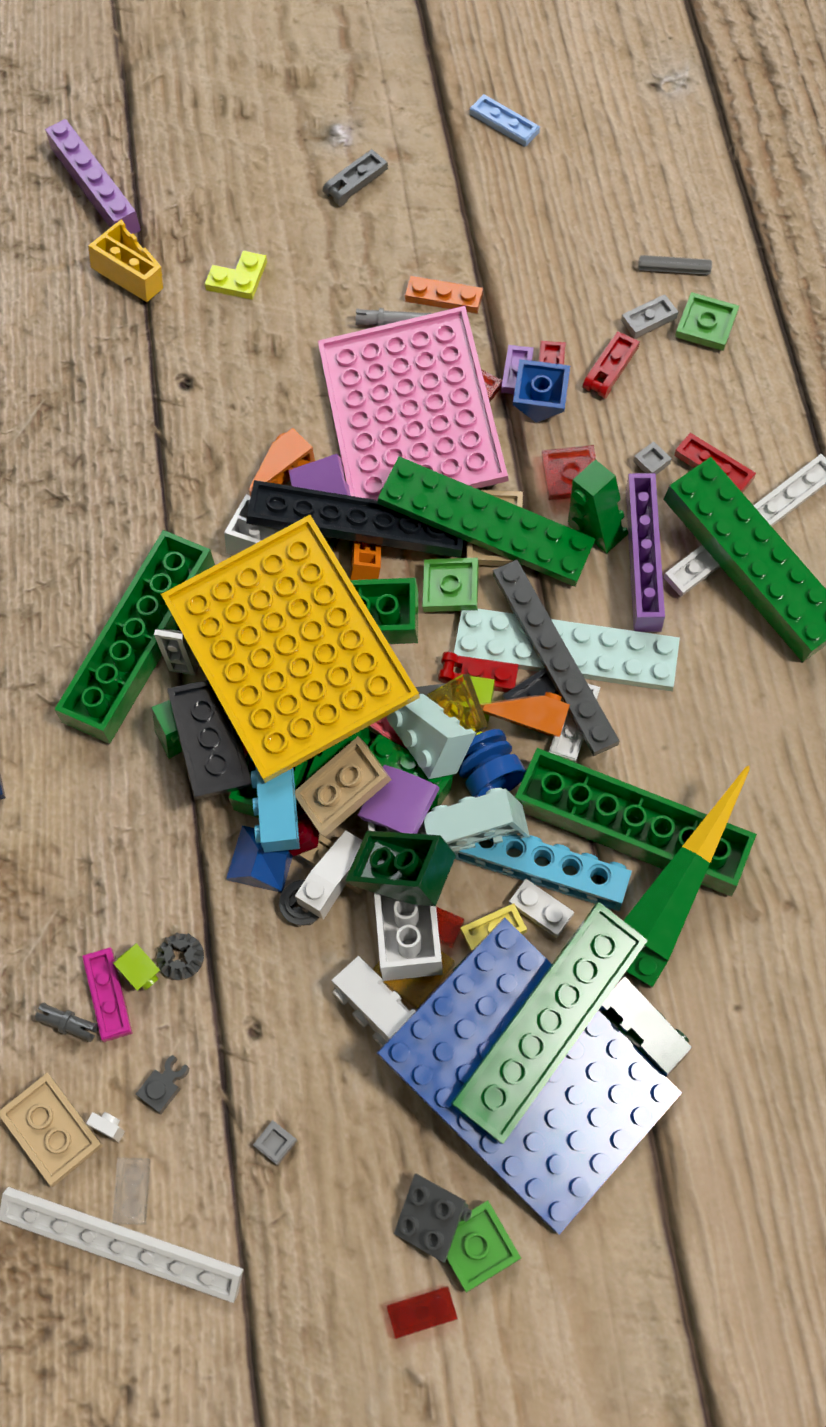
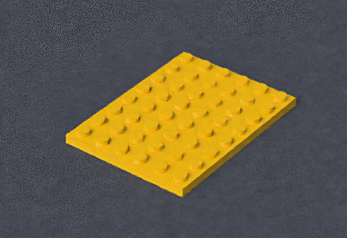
(289, 648)

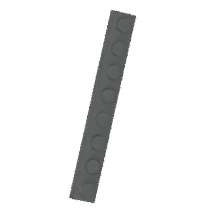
(556, 658)

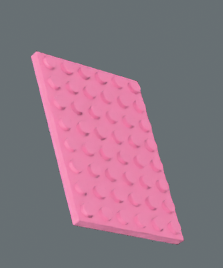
(415, 396)

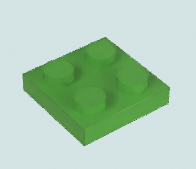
(707, 321)
(450, 584)
(481, 1248)

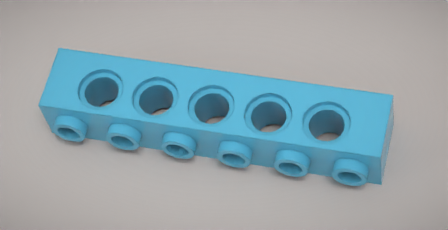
(552, 876)

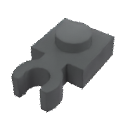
(160, 1088)

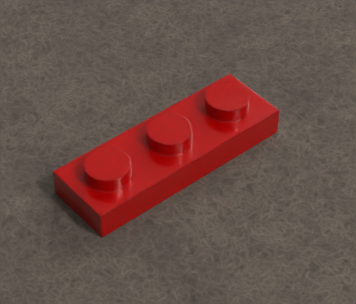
(695, 451)

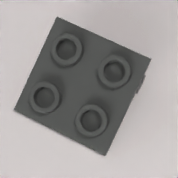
(431, 1217)

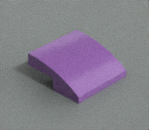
(321, 475)
(400, 803)

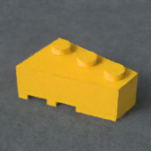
(125, 262)

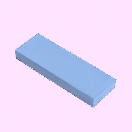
(504, 120)

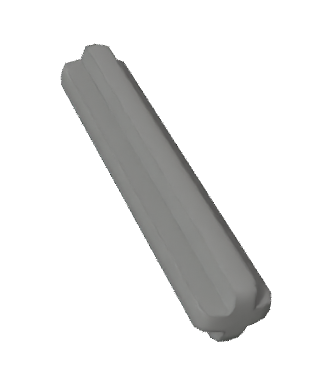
(675, 264)

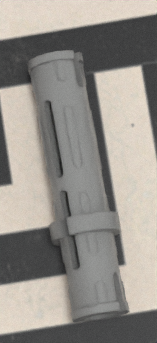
(382, 317)

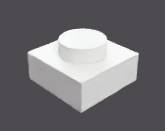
(106, 1125)

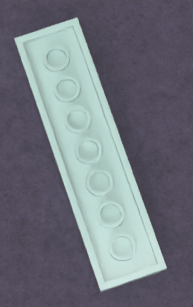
(598, 651)

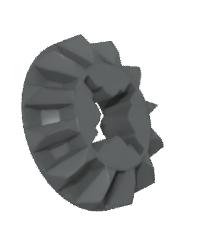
(287, 906)
(176, 969)

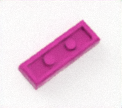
(107, 995)

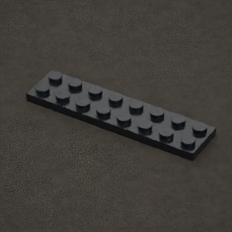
(346, 518)

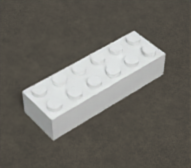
(406, 935)

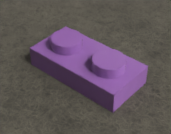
(511, 366)

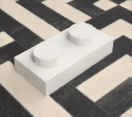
(541, 908)

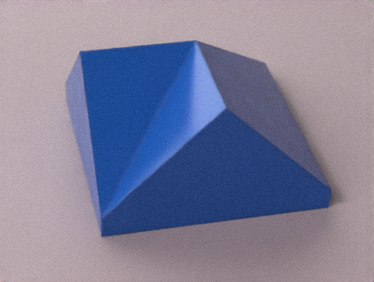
(541, 389)
(258, 868)

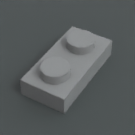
(649, 316)

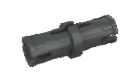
(66, 1022)

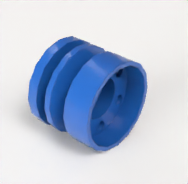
(491, 764)

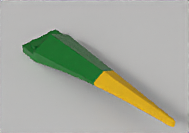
(668, 900)

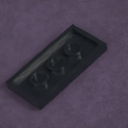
(208, 741)

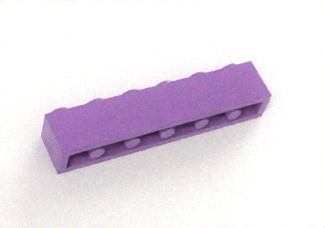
(91, 176)
(645, 553)

